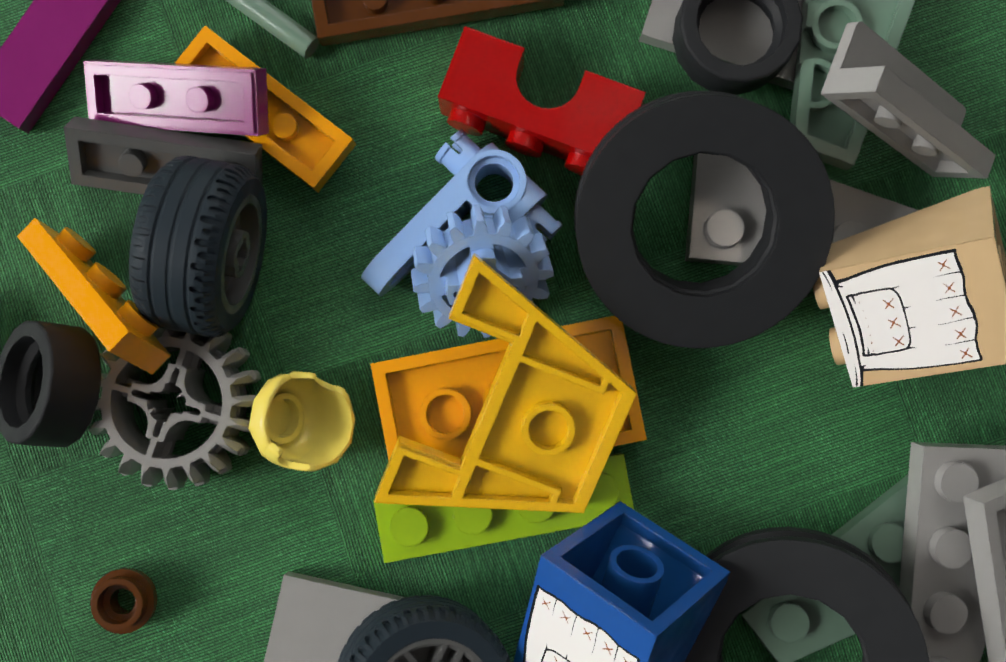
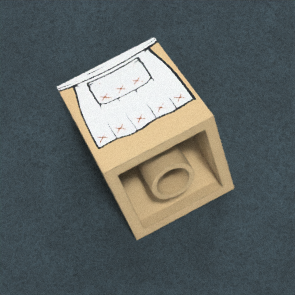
(919, 293)

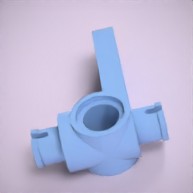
(459, 196)

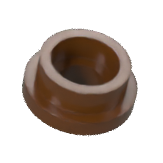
(105, 602)

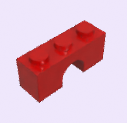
(484, 95)

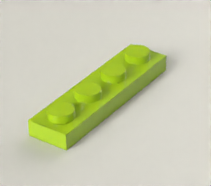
(430, 530)

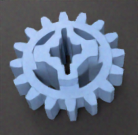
(504, 246)

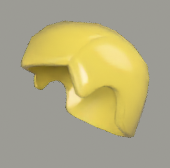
(302, 421)

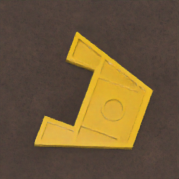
(540, 426)

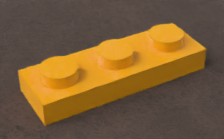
(297, 133)
(95, 294)

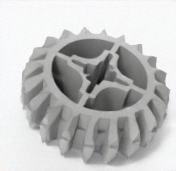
(164, 428)

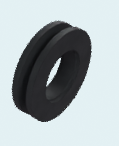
(759, 290)
(817, 568)

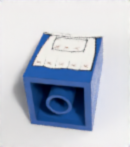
(619, 594)

